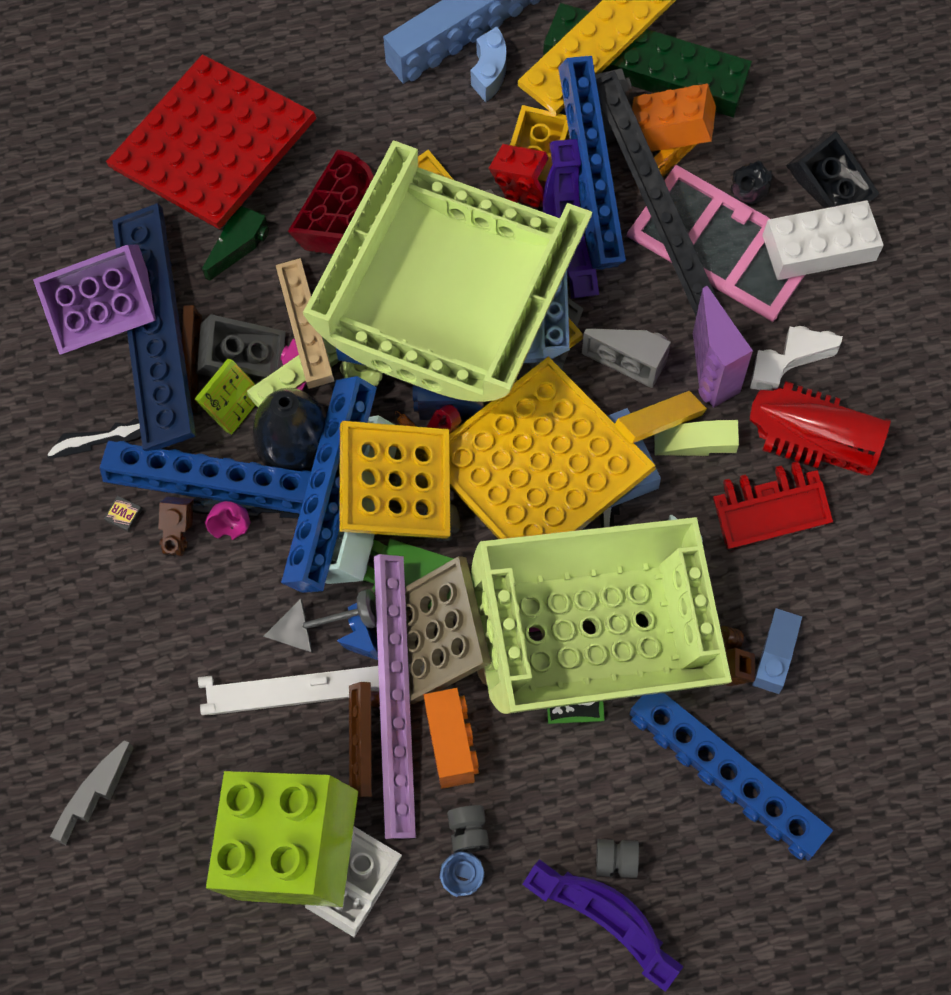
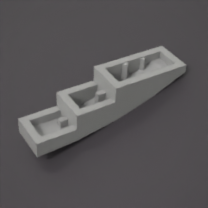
(98, 784)

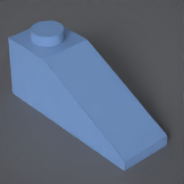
(777, 651)

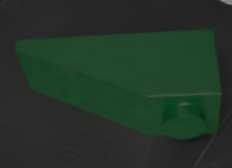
(237, 239)

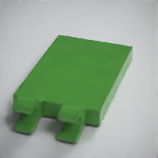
(416, 561)

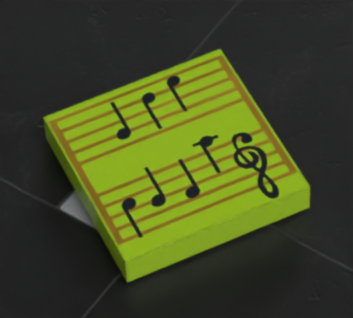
(227, 397)

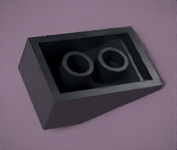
(832, 173)

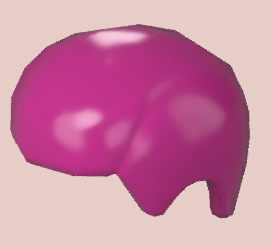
(226, 515)

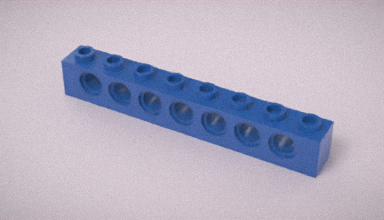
(595, 175)
(117, 469)
(320, 511)
(746, 774)

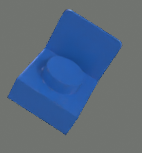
(362, 639)

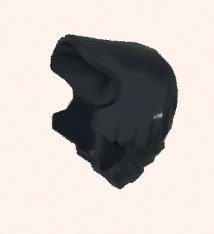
(751, 182)

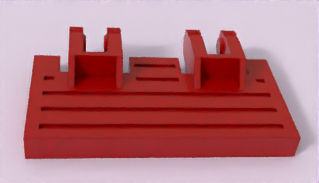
(772, 511)

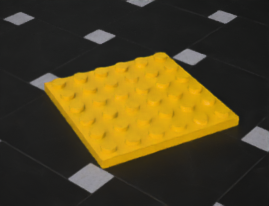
(542, 458)

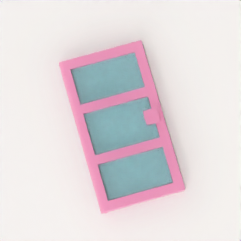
(726, 241)

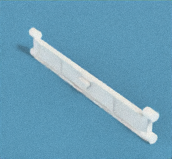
(284, 690)

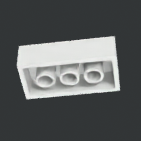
(822, 240)

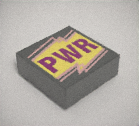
(123, 514)

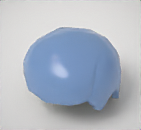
(465, 866)

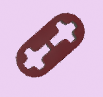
(445, 418)

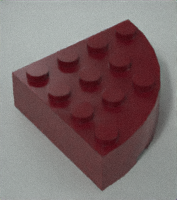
(332, 203)

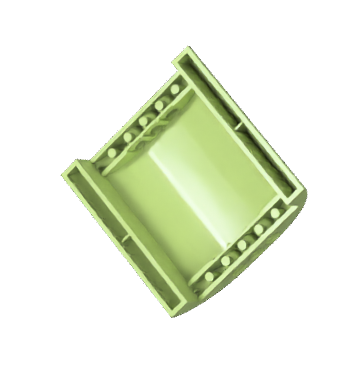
(442, 280)

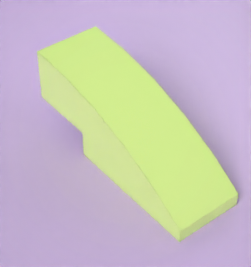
(698, 438)

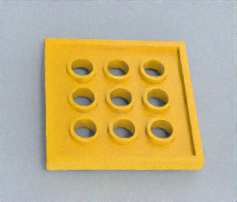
(382, 520)

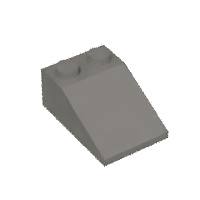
(630, 352)

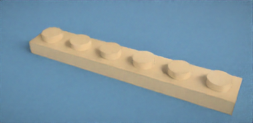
(308, 340)

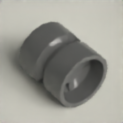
(468, 829)
(617, 858)

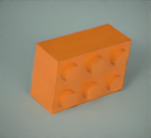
(676, 117)
(451, 737)

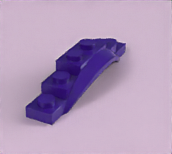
(560, 189)
(610, 911)

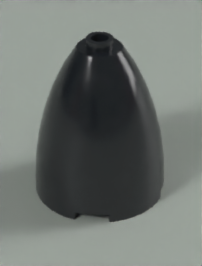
(288, 429)

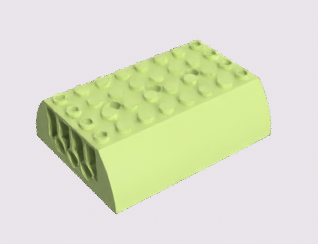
(606, 580)

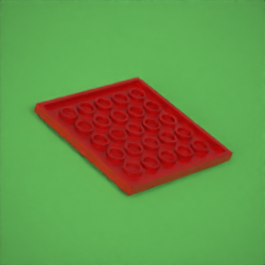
(211, 141)

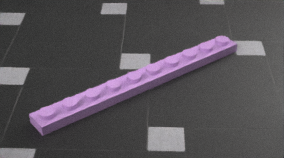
(394, 697)

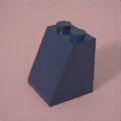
(428, 402)

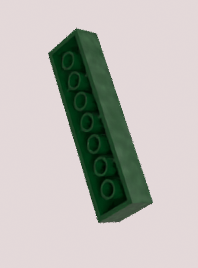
(667, 63)

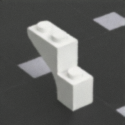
(800, 348)

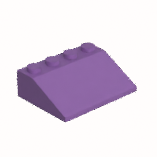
(97, 298)
(719, 352)

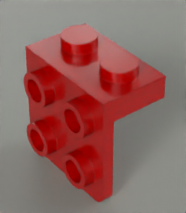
(517, 173)

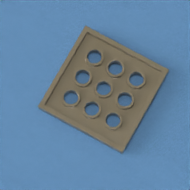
(468, 629)

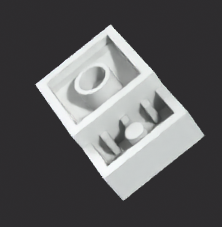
(367, 875)

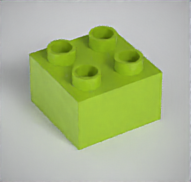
(282, 838)

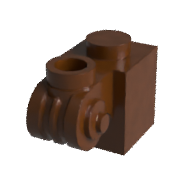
(174, 520)
(740, 662)

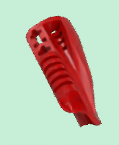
(818, 428)

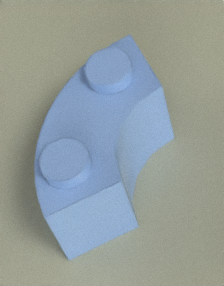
(490, 70)

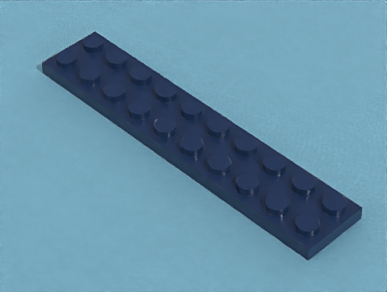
(157, 346)

